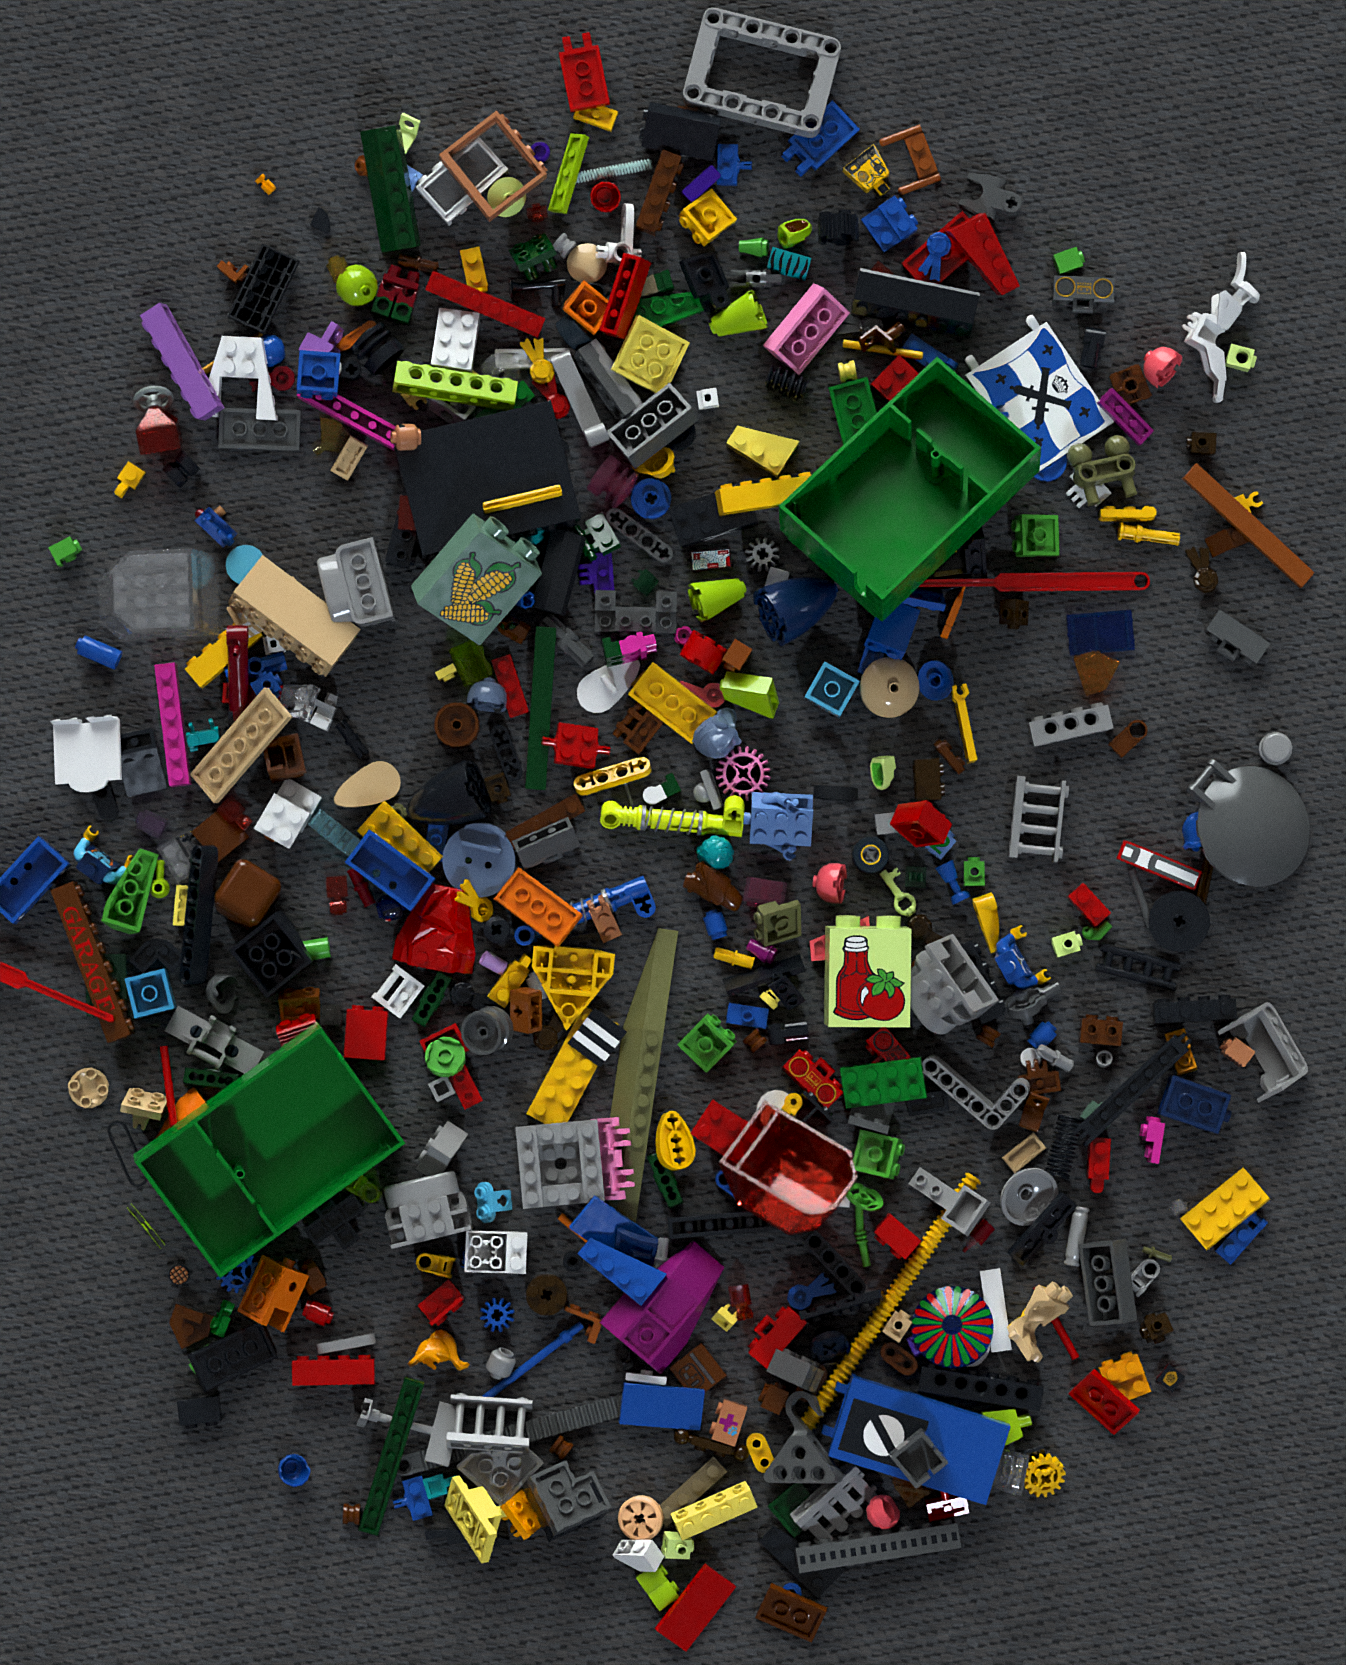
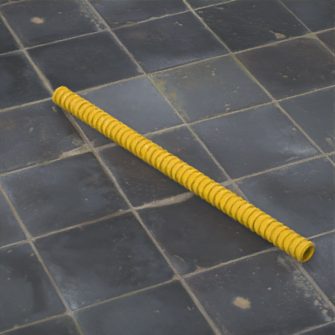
(884, 1310)

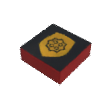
(1170, 1378)

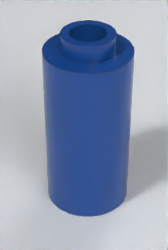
(98, 652)

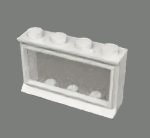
(444, 191)

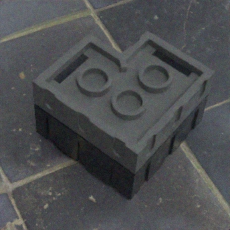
(565, 1501)

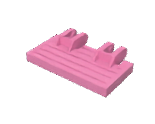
(612, 1158)

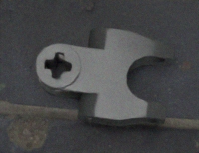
(992, 198)

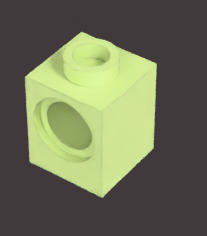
(1232, 362)

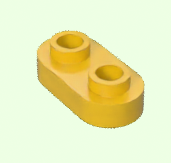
(760, 1452)

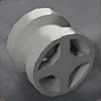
(564, 245)

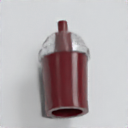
(977, 1236)

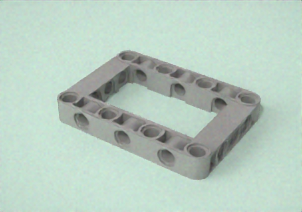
(771, 36)

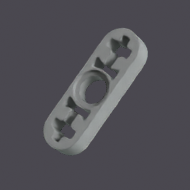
(342, 1344)

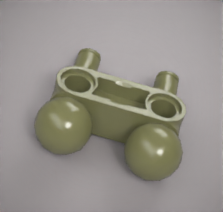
(1103, 470)

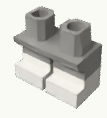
(324, 713)

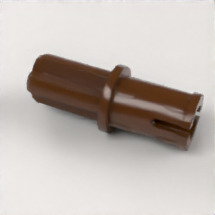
(418, 263)

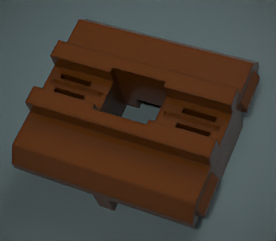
(1135, 375)

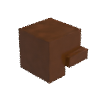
(285, 758)

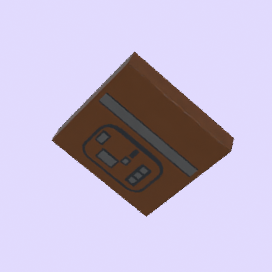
(698, 1369)

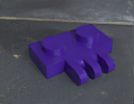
(598, 573)

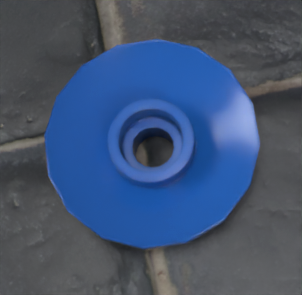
(928, 680)

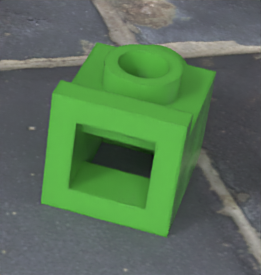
(65, 550)
(973, 880)

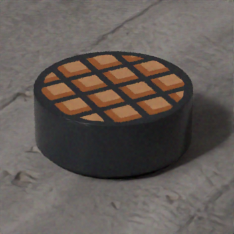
(179, 1274)

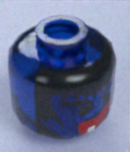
(389, 908)

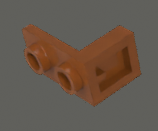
(592, 1330)

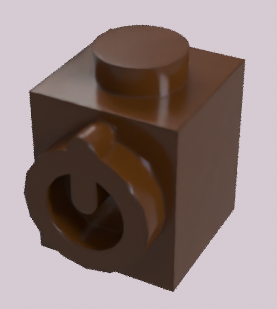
(773, 1397)

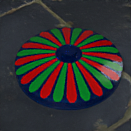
(952, 1327)

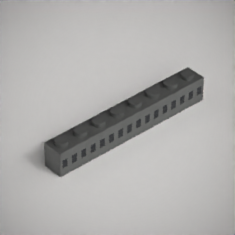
(877, 1547)

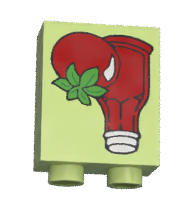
(867, 973)

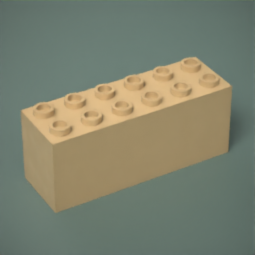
(292, 616)

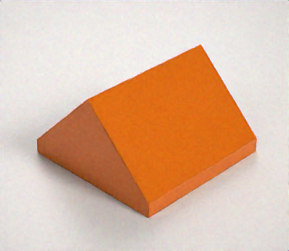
(586, 306)

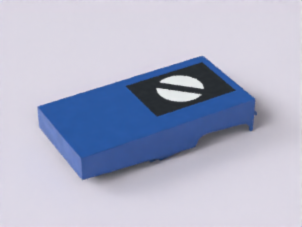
(880, 1418)

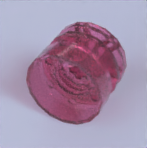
(612, 482)

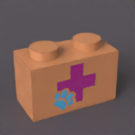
(728, 1422)

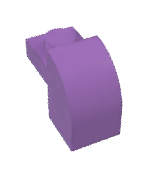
(325, 344)

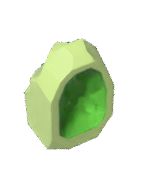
(882, 771)

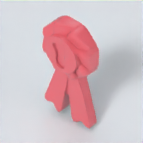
(710, 693)

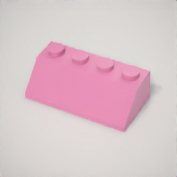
(806, 328)

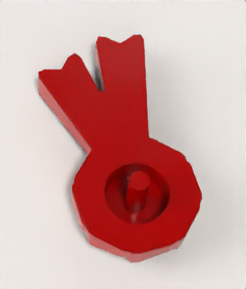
(559, 402)

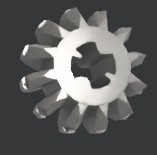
(756, 558)

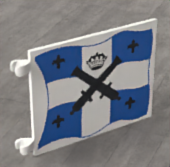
(1041, 392)

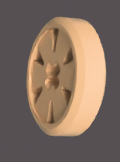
(652, 1514)

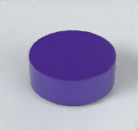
(541, 151)

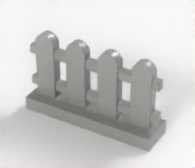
(826, 1495)

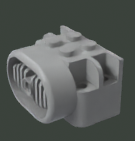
(356, 584)
(948, 987)
(426, 1209)

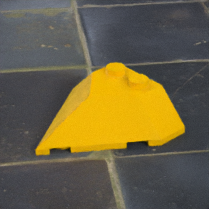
(571, 977)

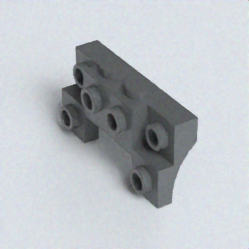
(635, 619)

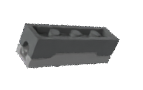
(610, 386)

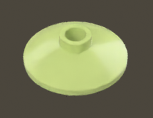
(500, 190)

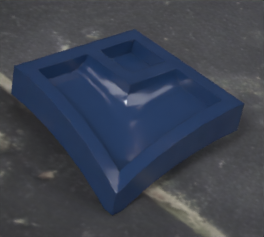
(636, 1246)

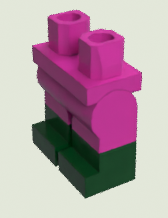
(629, 649)

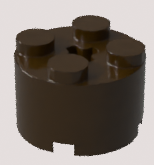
(543, 1305)

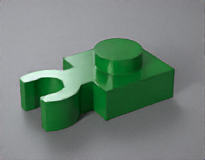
(220, 1322)

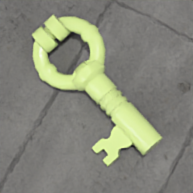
(888, 879)

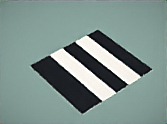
(597, 1037)

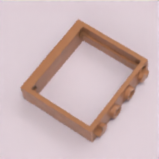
(515, 138)

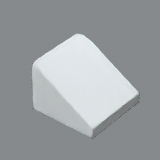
(776, 575)

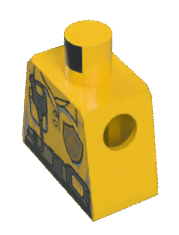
(868, 171)

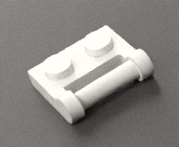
(404, 994)

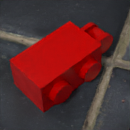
(1098, 1163)

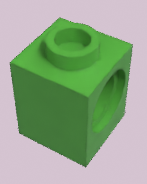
(1068, 261)

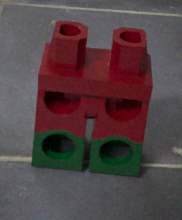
(398, 289)

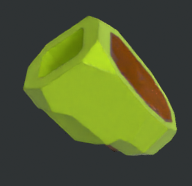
(793, 232)

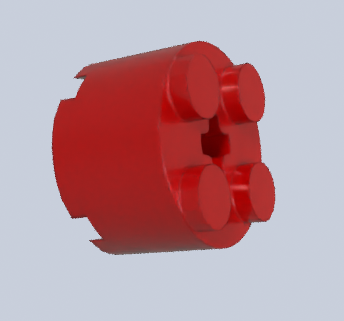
(703, 652)

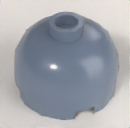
(487, 695)

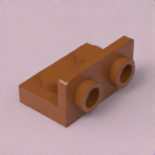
(298, 1002)

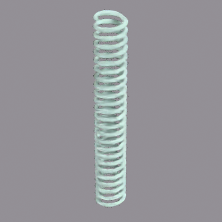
(614, 169)

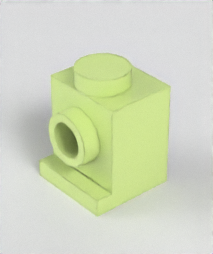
(1059, 947)

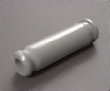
(1076, 1235)

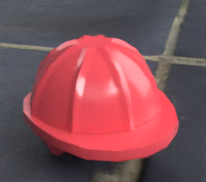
(882, 1512)

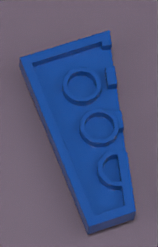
(625, 1272)

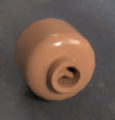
(406, 437)

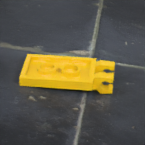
(964, 723)

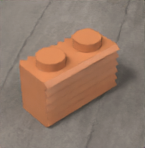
(1236, 1051)

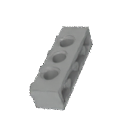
(1040, 737)

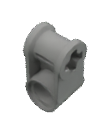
(1142, 1278)

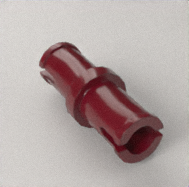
(361, 887)

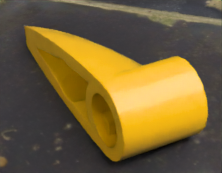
(987, 915)

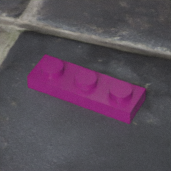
(1125, 416)

